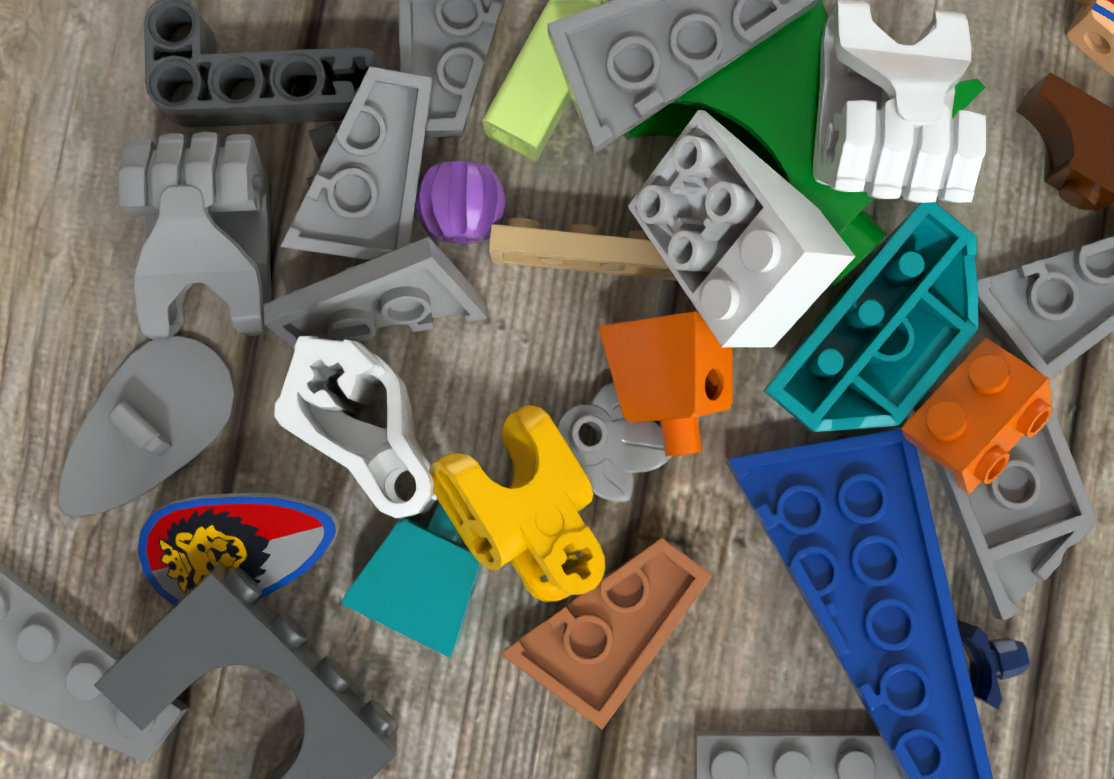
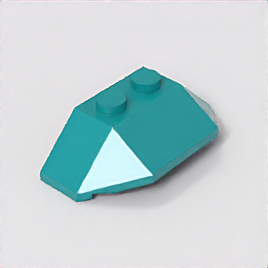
(886, 329)

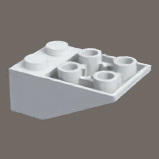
(737, 236)

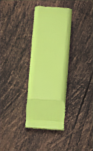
(534, 89)

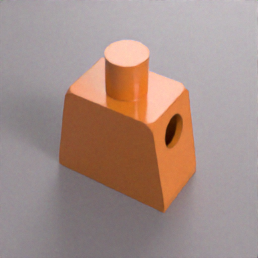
(669, 374)

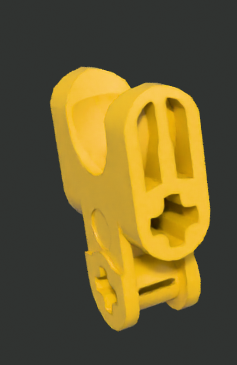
(533, 520)

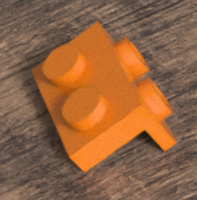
(981, 414)

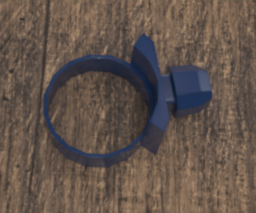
(990, 661)

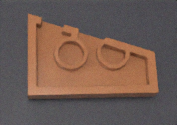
(608, 636)

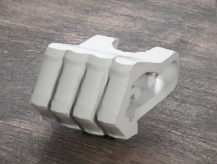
(890, 110)
(323, 420)

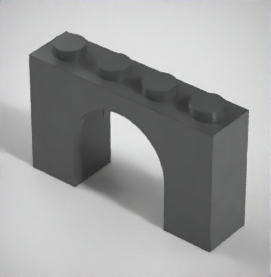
(228, 625)

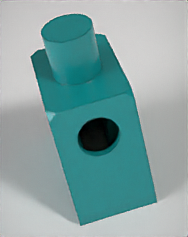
(419, 582)

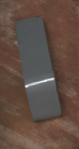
(217, 74)

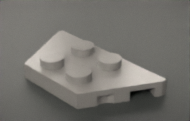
(1023, 517)

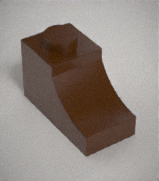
(1077, 139)

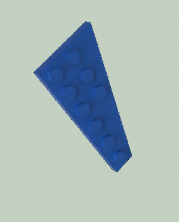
(871, 570)

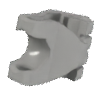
(202, 226)

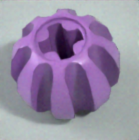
(460, 202)

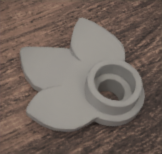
(618, 446)

